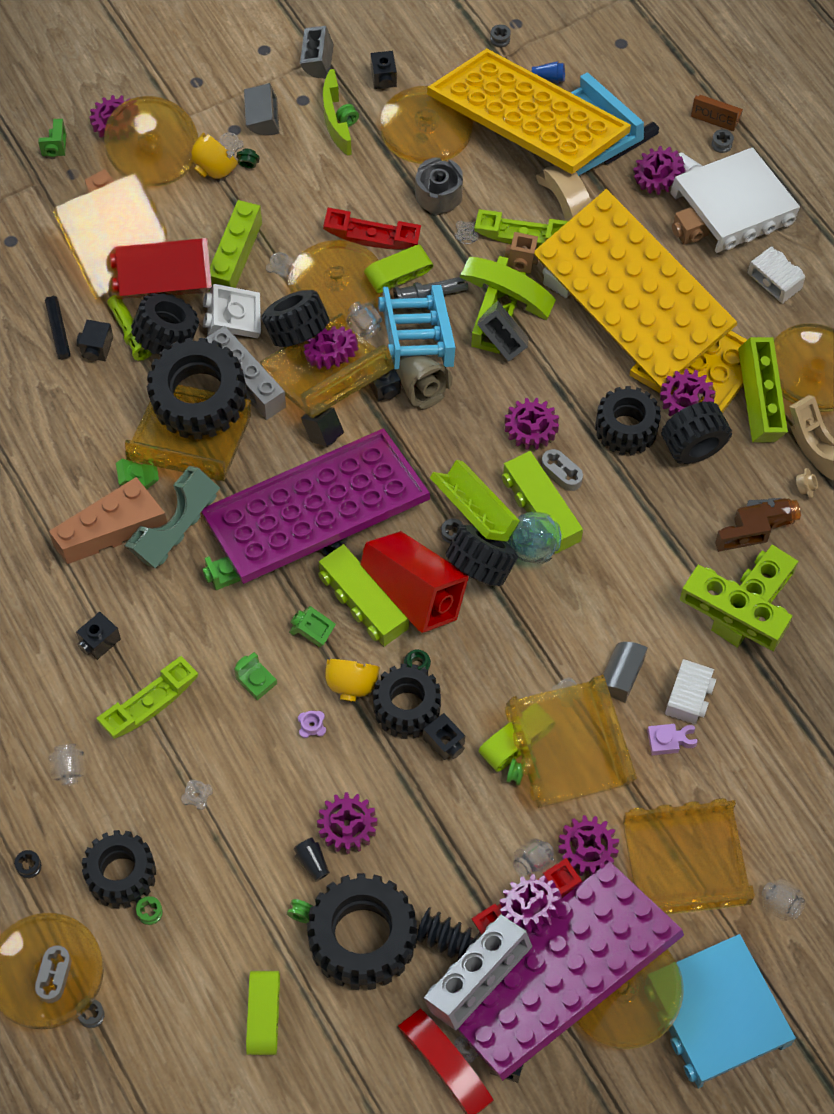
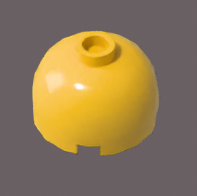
(212, 158)
(350, 678)

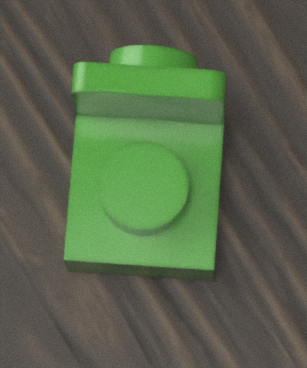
(56, 142)
(129, 470)
(220, 573)
(312, 626)
(254, 676)

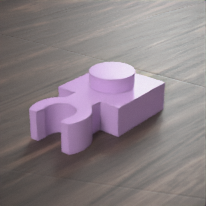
(666, 740)

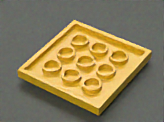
(719, 364)

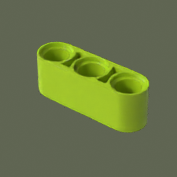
(398, 268)
(500, 748)
(263, 1013)

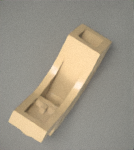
(567, 188)
(812, 435)

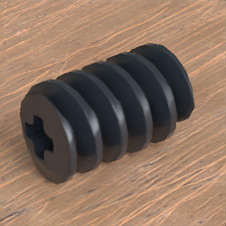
(445, 935)

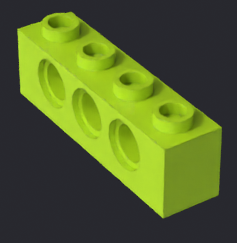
(779, 567)
(743, 619)

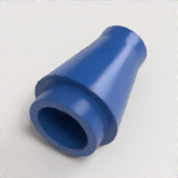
(552, 72)

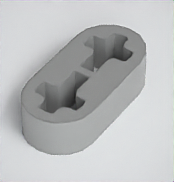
(562, 469)
(46, 972)

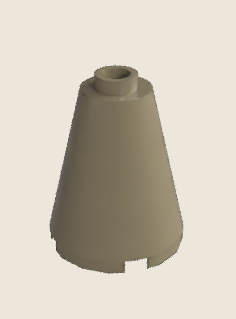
(423, 380)

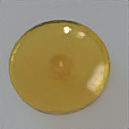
(422, 127)
(150, 140)
(337, 275)
(807, 364)
(20, 961)
(639, 1008)

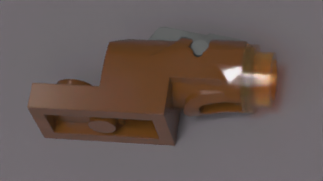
(756, 522)

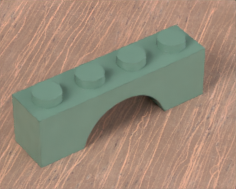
(193, 493)

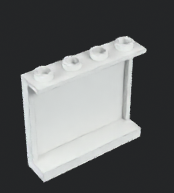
(737, 198)

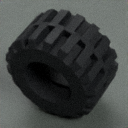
(295, 318)
(163, 321)
(632, 404)
(696, 432)
(480, 557)
(406, 681)
(111, 849)

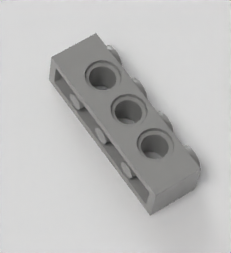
(262, 389)
(493, 966)

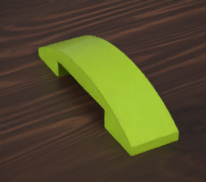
(338, 131)
(500, 229)
(510, 282)
(149, 701)

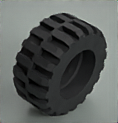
(192, 359)
(354, 896)

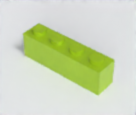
(236, 244)
(762, 389)
(538, 494)
(362, 595)

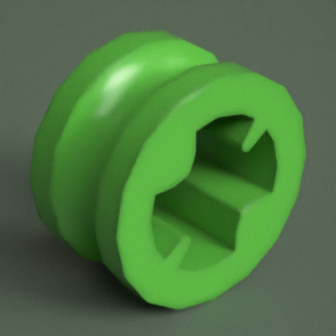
(347, 114)
(515, 772)
(299, 911)
(145, 918)

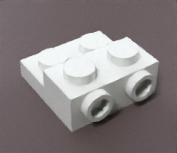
(234, 309)

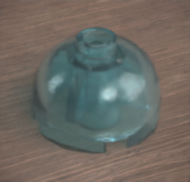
(535, 537)

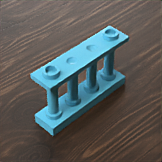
(438, 316)

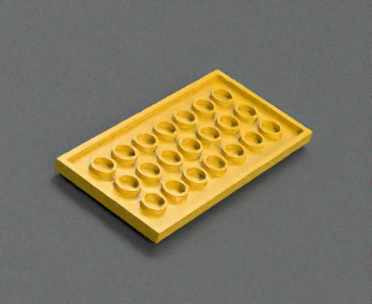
(529, 110)
(634, 288)

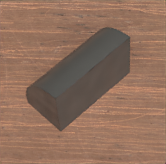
(316, 51)
(261, 110)
(503, 331)
(624, 669)

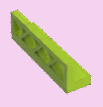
(491, 298)
(476, 502)

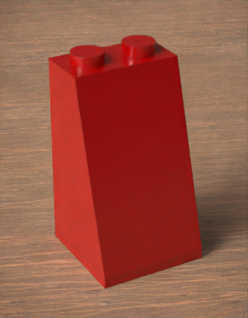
(161, 268)
(415, 579)

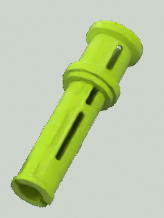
(125, 321)

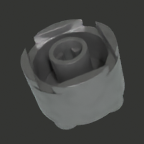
(439, 185)

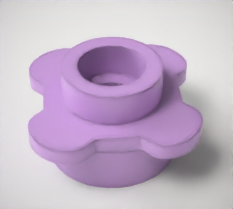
(311, 717)

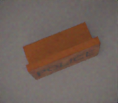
(716, 112)

